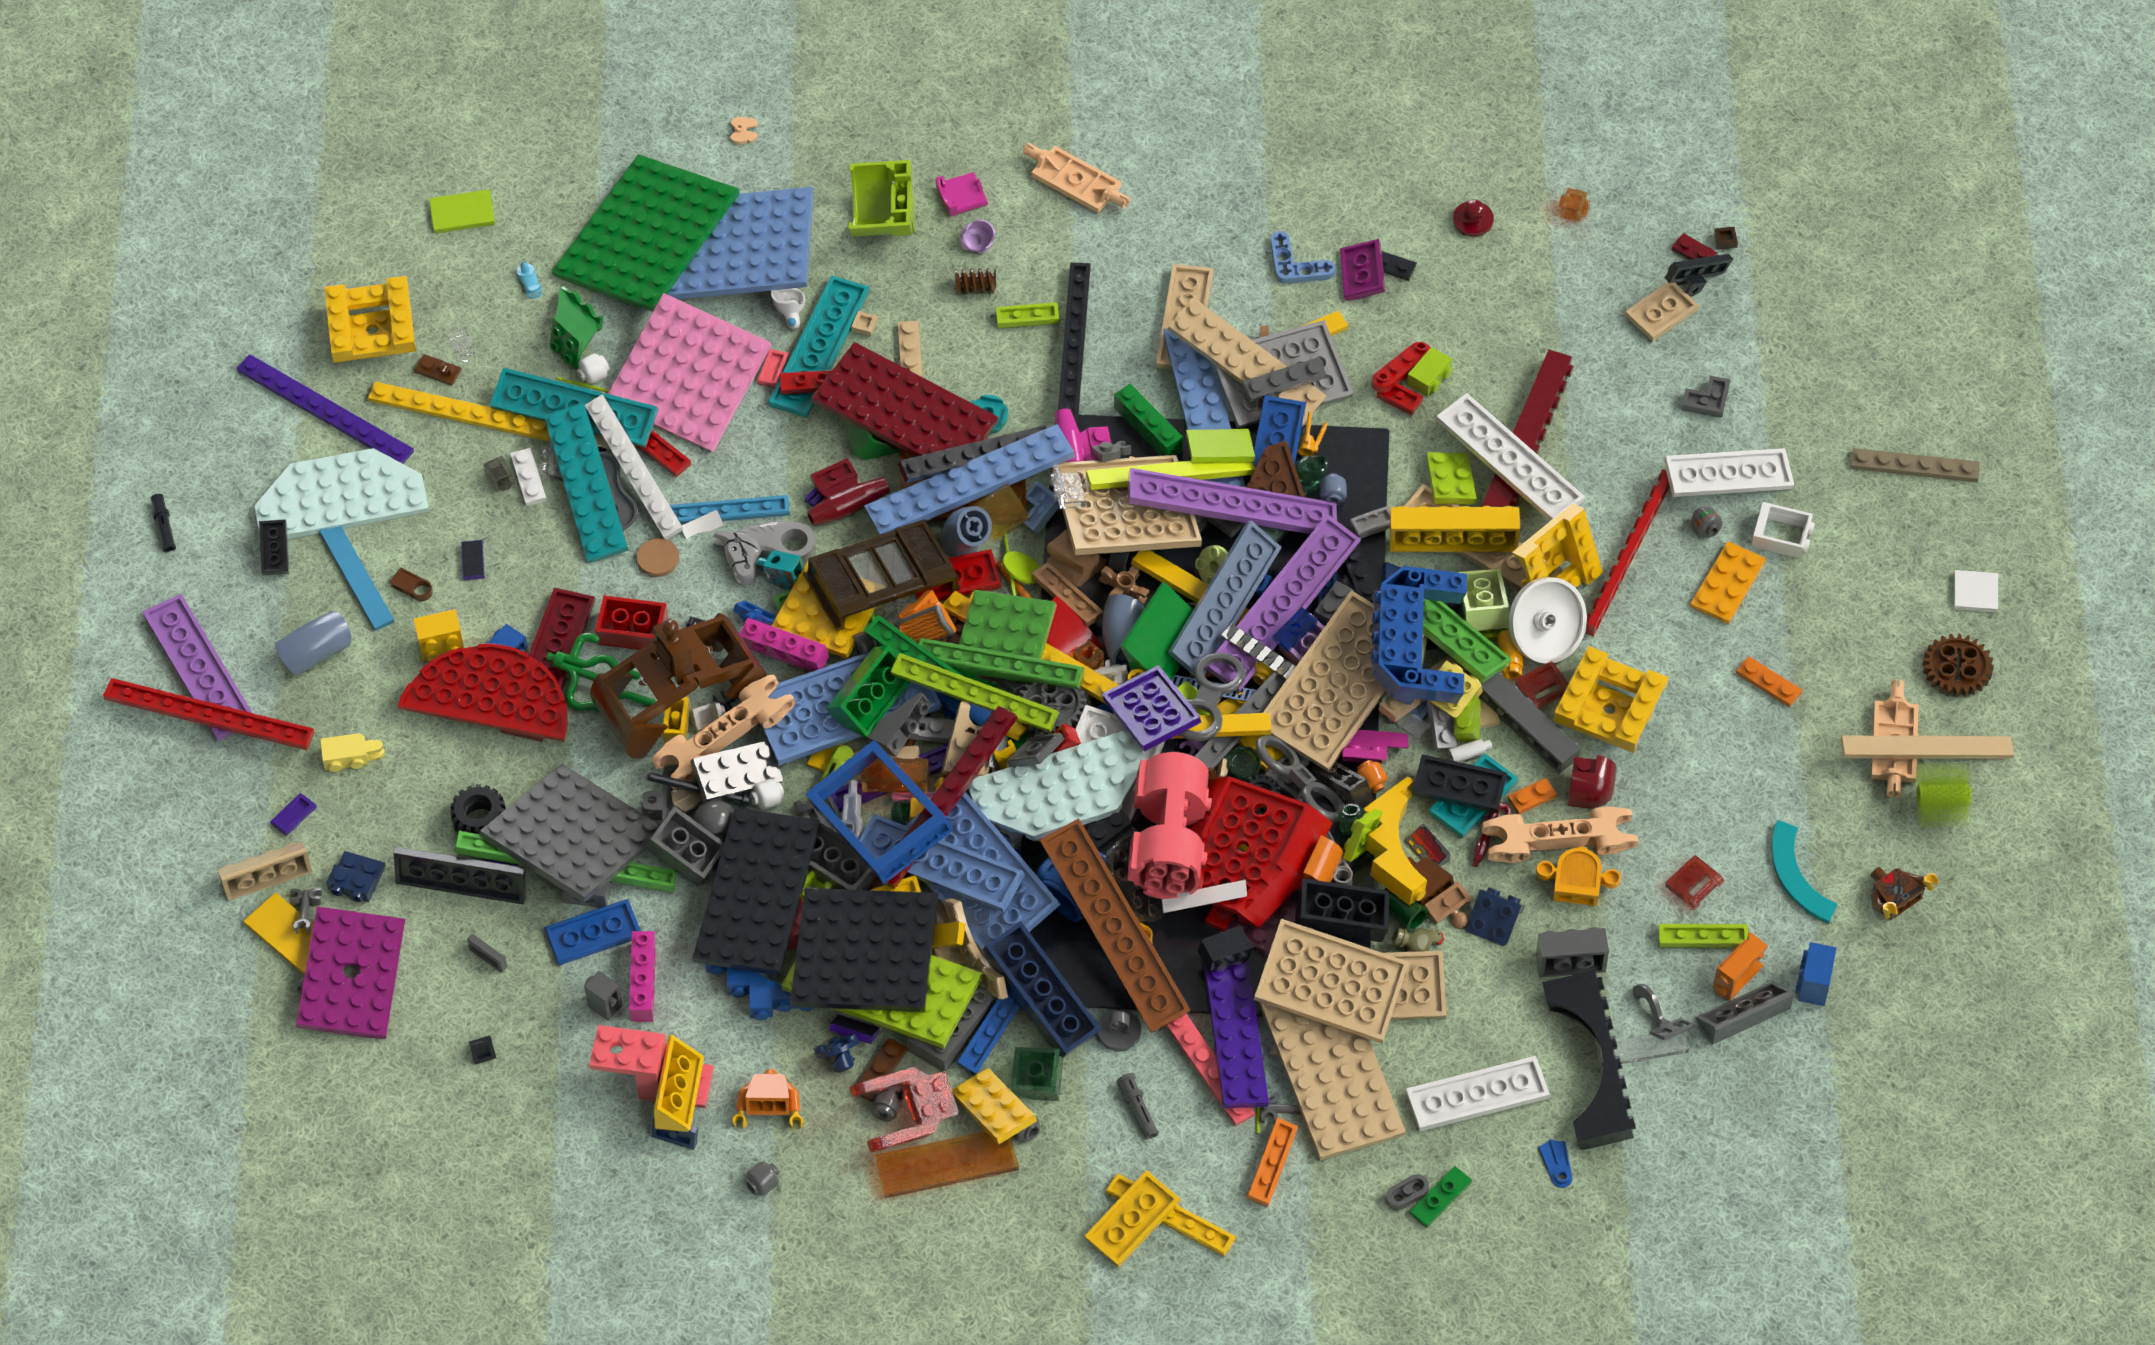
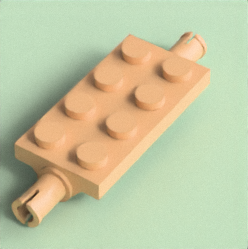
(1075, 178)
(1895, 718)

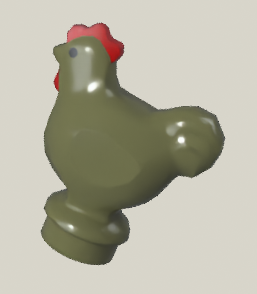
(1418, 940)

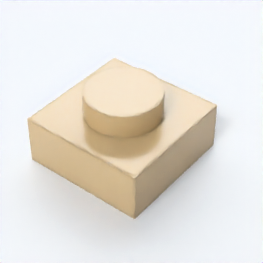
(864, 323)

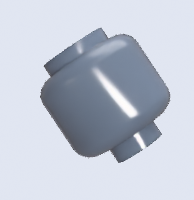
(1333, 489)

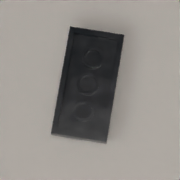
(1459, 783)

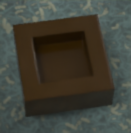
(1725, 237)

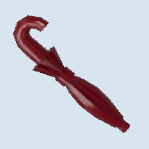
(1484, 840)

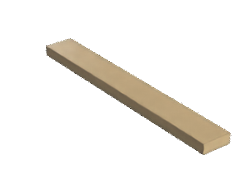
(1927, 747)

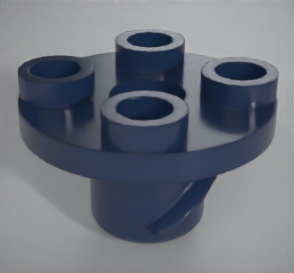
(838, 1052)

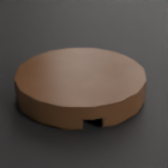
(658, 557)

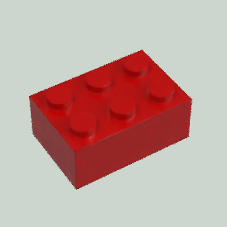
(628, 622)

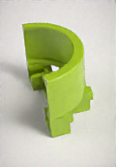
(879, 203)

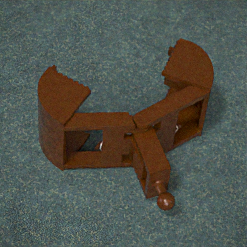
(679, 656)

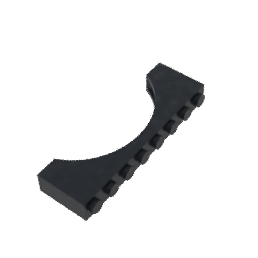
(1607, 1115)

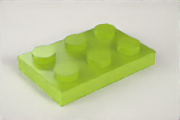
(1450, 478)

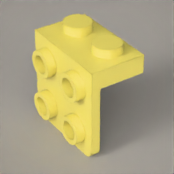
(1471, 687)

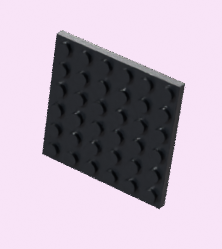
(864, 950)

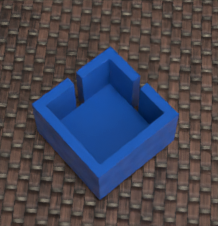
(1815, 973)

